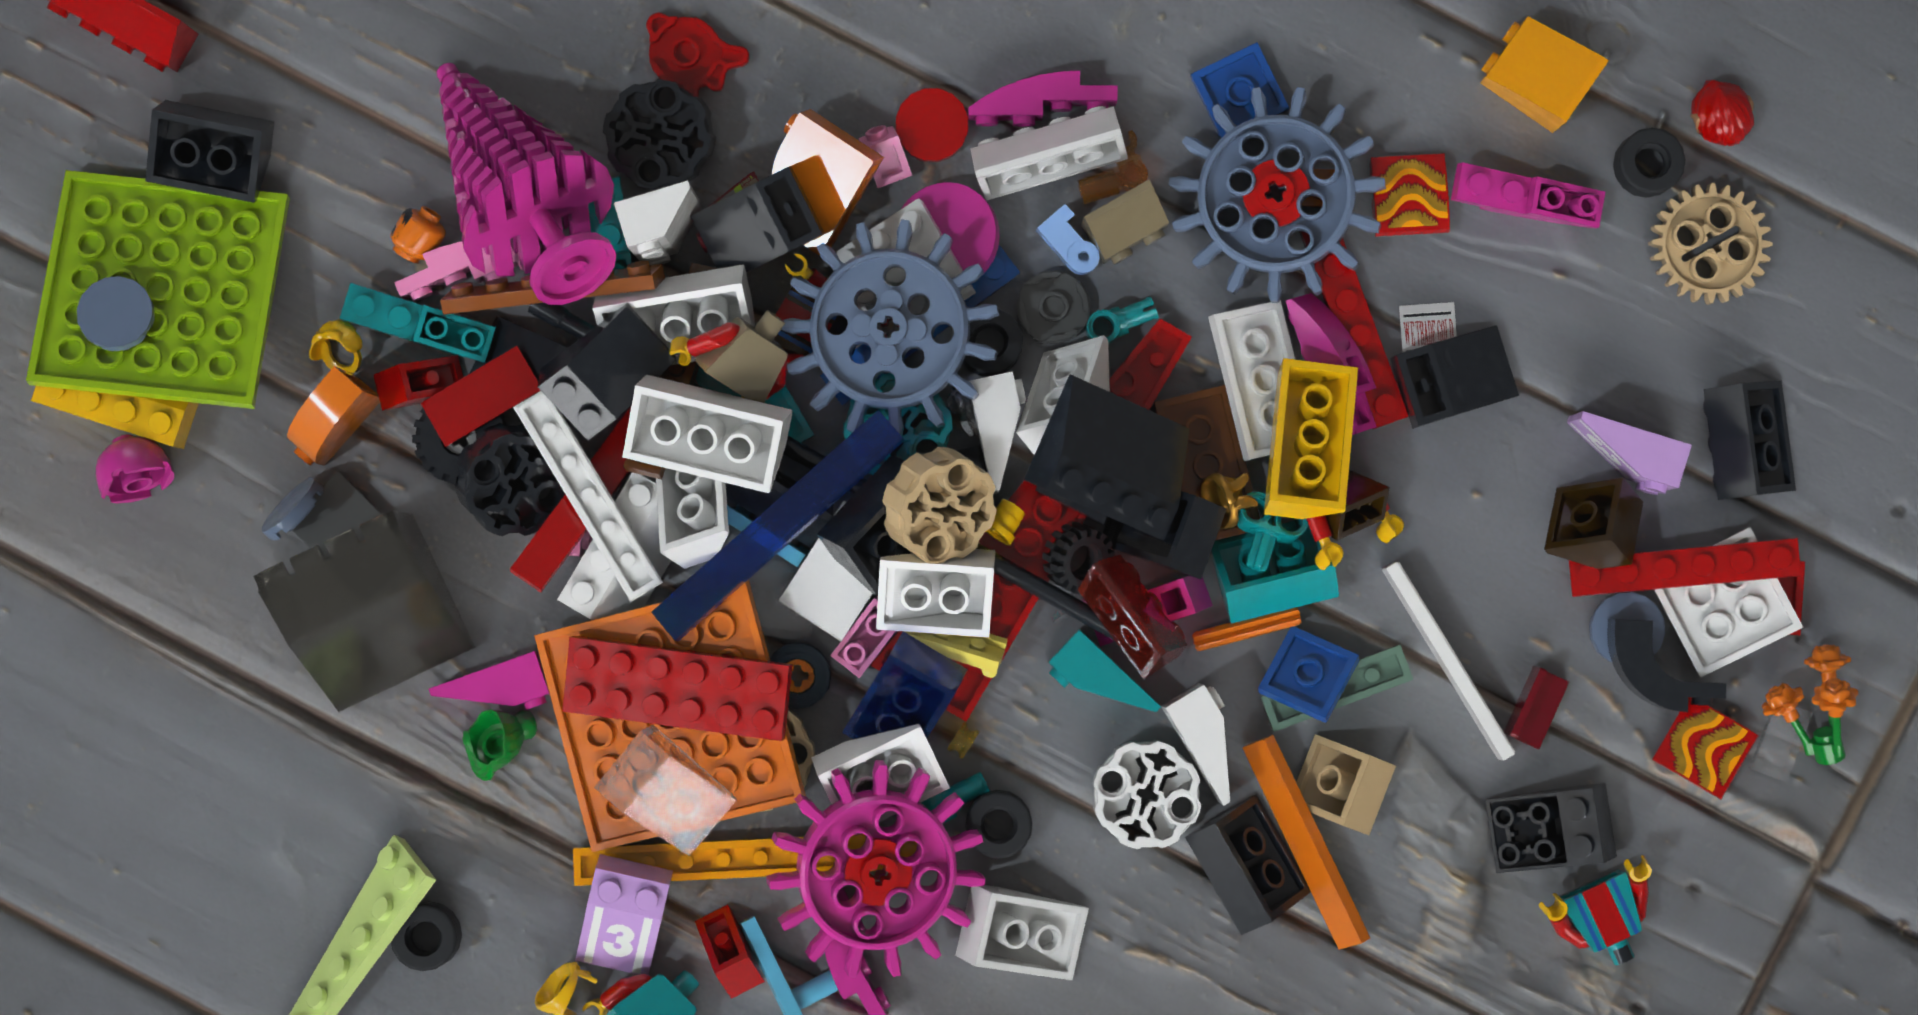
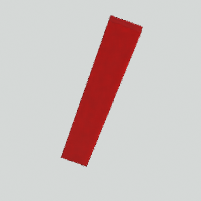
(563, 526)

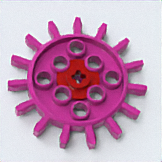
(830, 836)

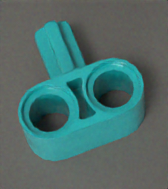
(1266, 533)

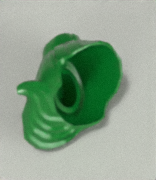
(496, 740)

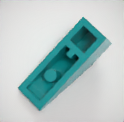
(1093, 671)

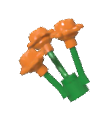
(1830, 696)

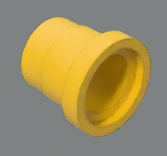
(1006, 521)

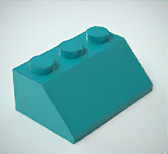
(1286, 584)

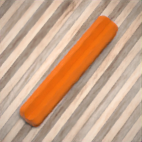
(1245, 629)

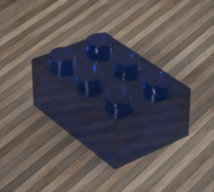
(907, 690)

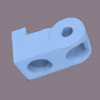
(1077, 255)

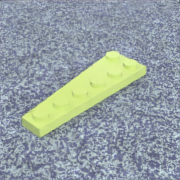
(371, 924)

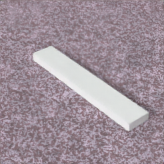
(588, 495)
(1448, 661)

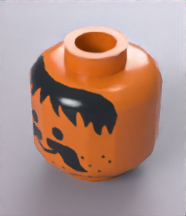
(417, 233)

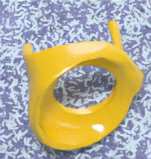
(550, 999)

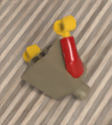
(740, 356)

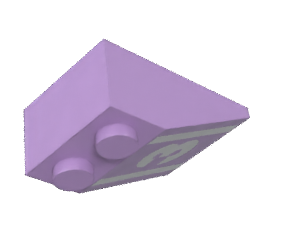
(1636, 454)
(623, 915)

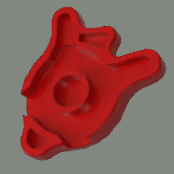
(691, 52)

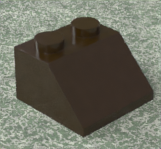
(1595, 523)

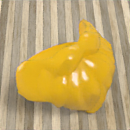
(345, 334)

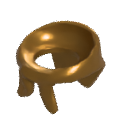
(1228, 494)

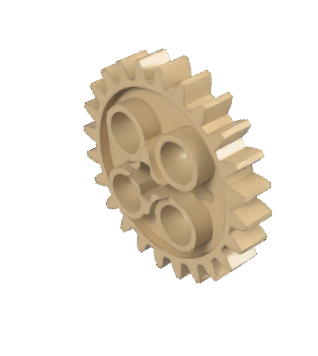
(1694, 215)

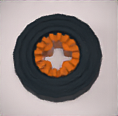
(815, 664)

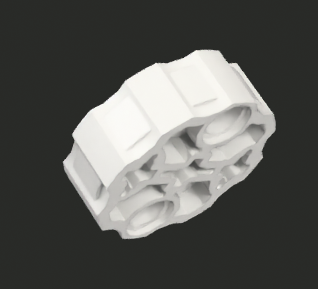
(1181, 785)

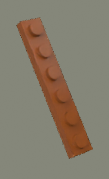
(501, 293)

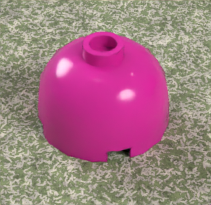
(131, 469)

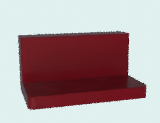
(1536, 707)

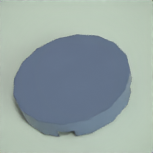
(115, 313)
(292, 508)
(1628, 607)

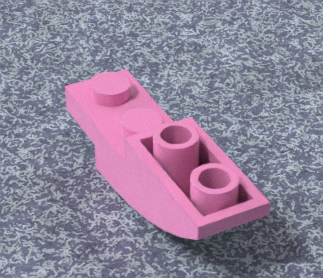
(447, 266)
(862, 642)

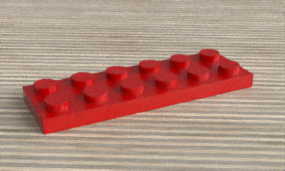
(677, 688)

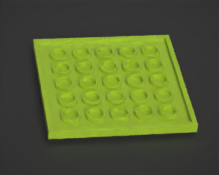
(205, 268)

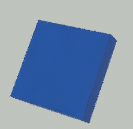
(1231, 84)
(1308, 674)

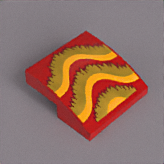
(1414, 194)
(1705, 748)

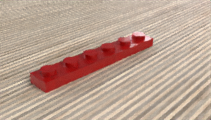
(1347, 302)
(1691, 568)

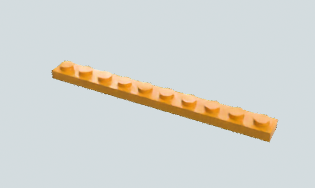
(712, 858)

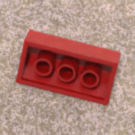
(133, 26)

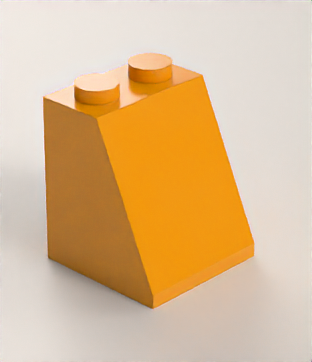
(1542, 72)

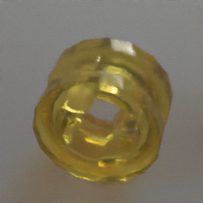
(963, 740)

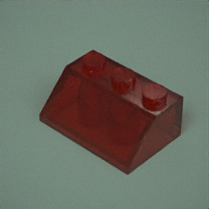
(1132, 615)

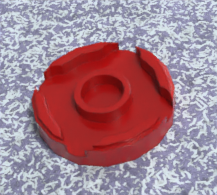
(932, 125)

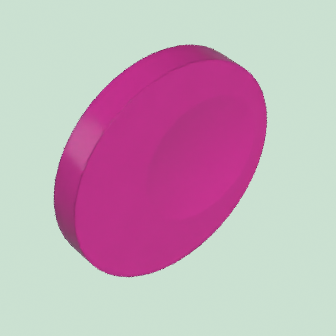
(966, 219)

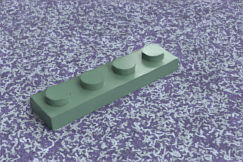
(1371, 676)

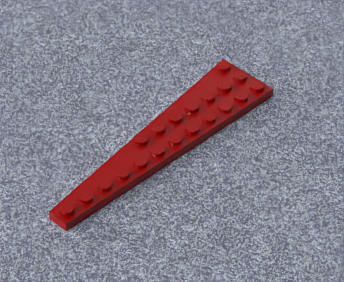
(1136, 380)

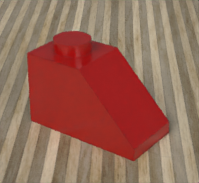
(416, 381)
(729, 952)

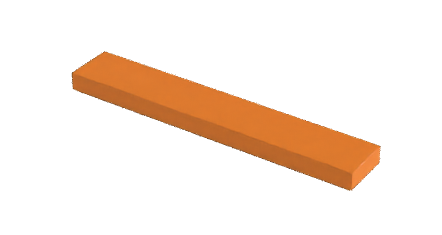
(1306, 842)

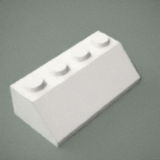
(1048, 152)
(658, 221)
(686, 303)
(706, 433)
(691, 517)
(593, 585)

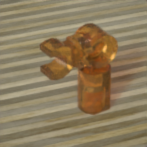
(1107, 184)

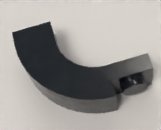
(1635, 664)

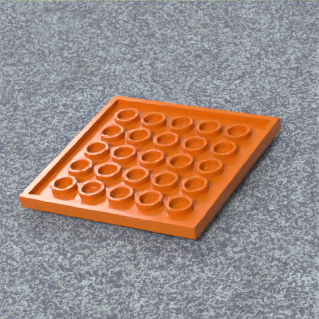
(753, 769)

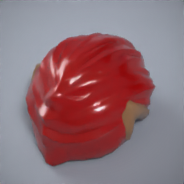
(1722, 113)

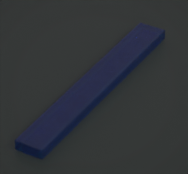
(778, 526)

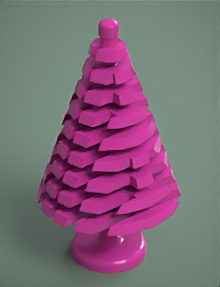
(518, 190)

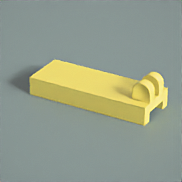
(975, 651)

